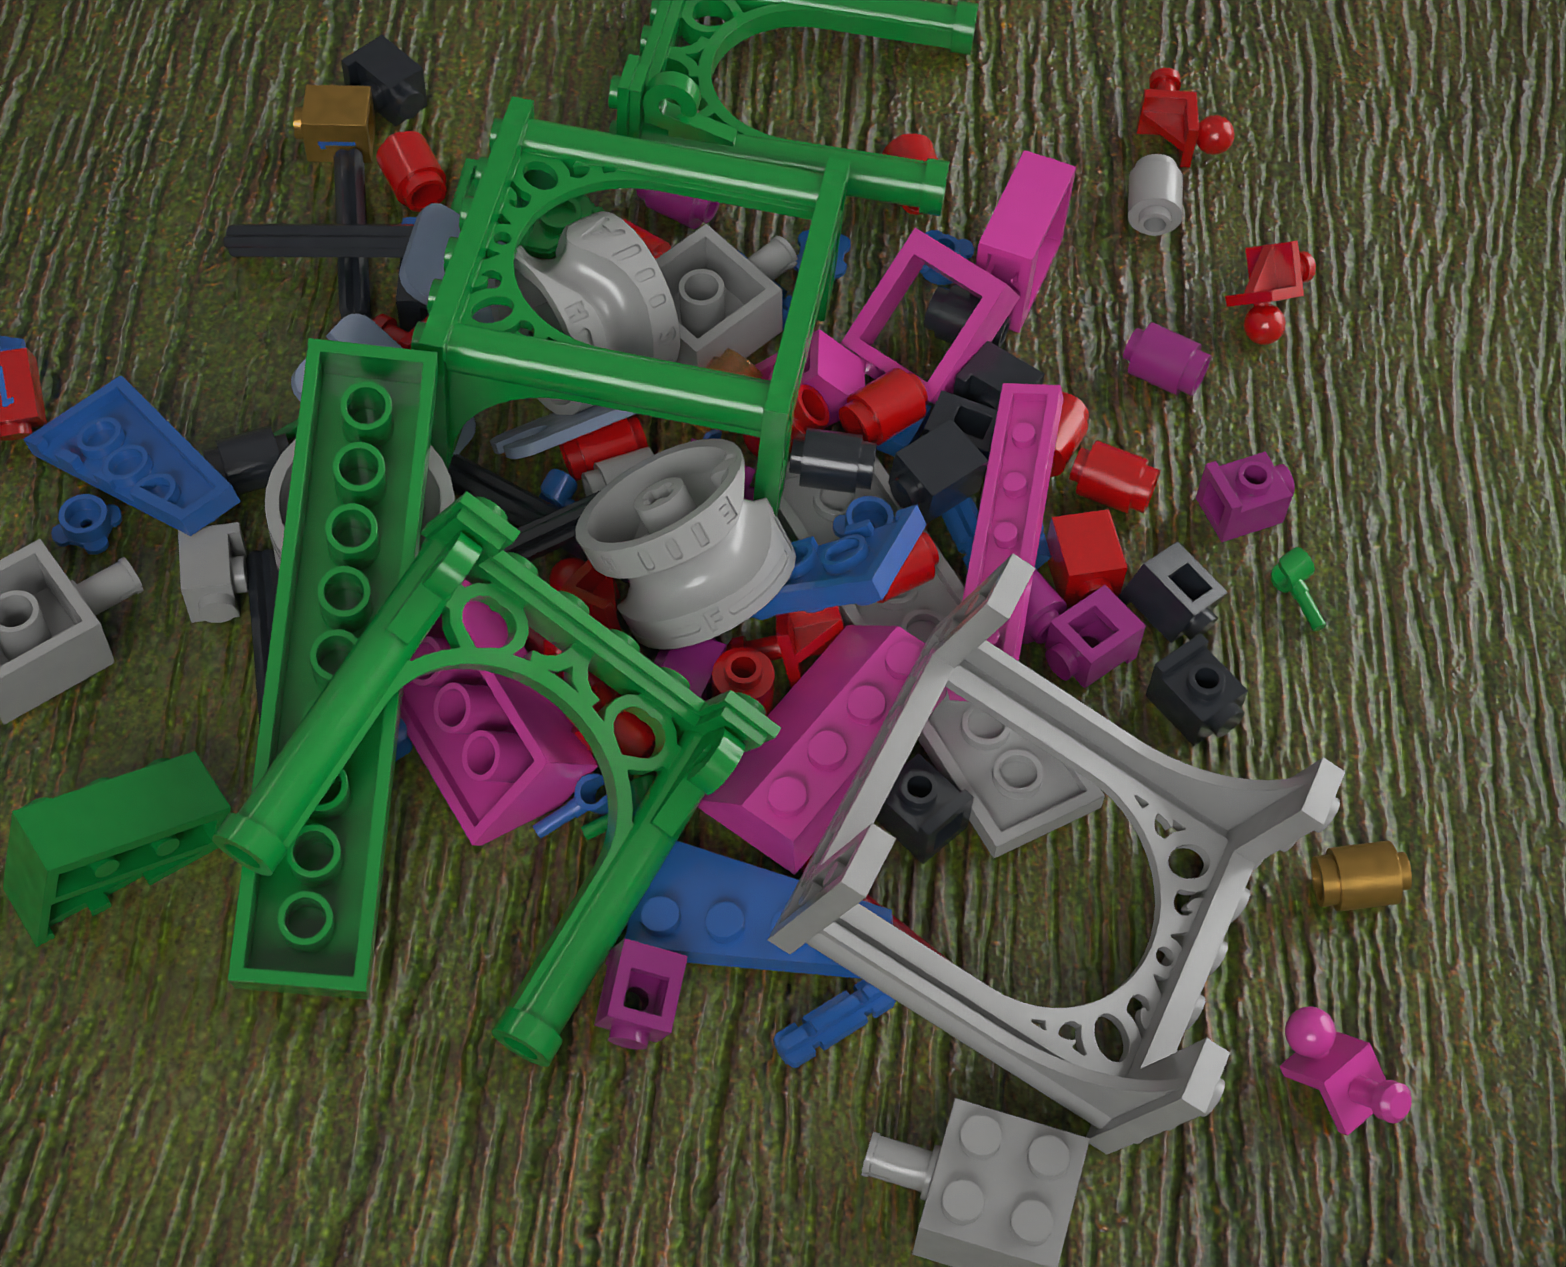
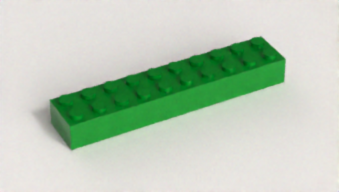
(343, 551)

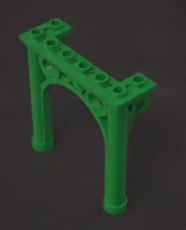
(672, 76)
(712, 734)

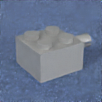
(723, 295)
(52, 626)
(992, 1189)

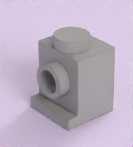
(213, 572)

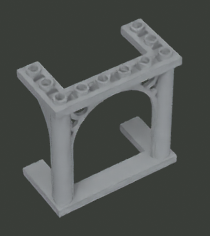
(1218, 816)

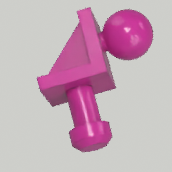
(1342, 1071)

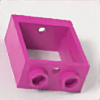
(1027, 228)
(982, 326)

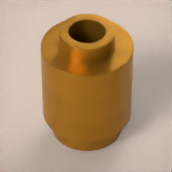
(1360, 876)

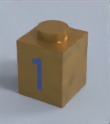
(335, 120)

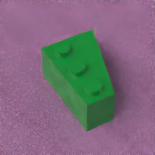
(107, 835)

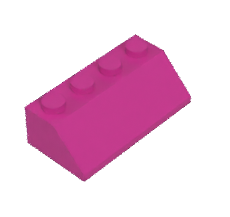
(490, 740)
(794, 783)

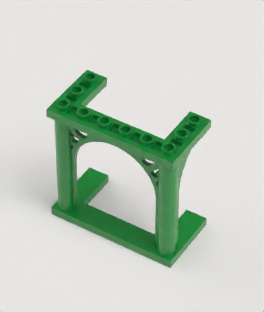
(547, 163)

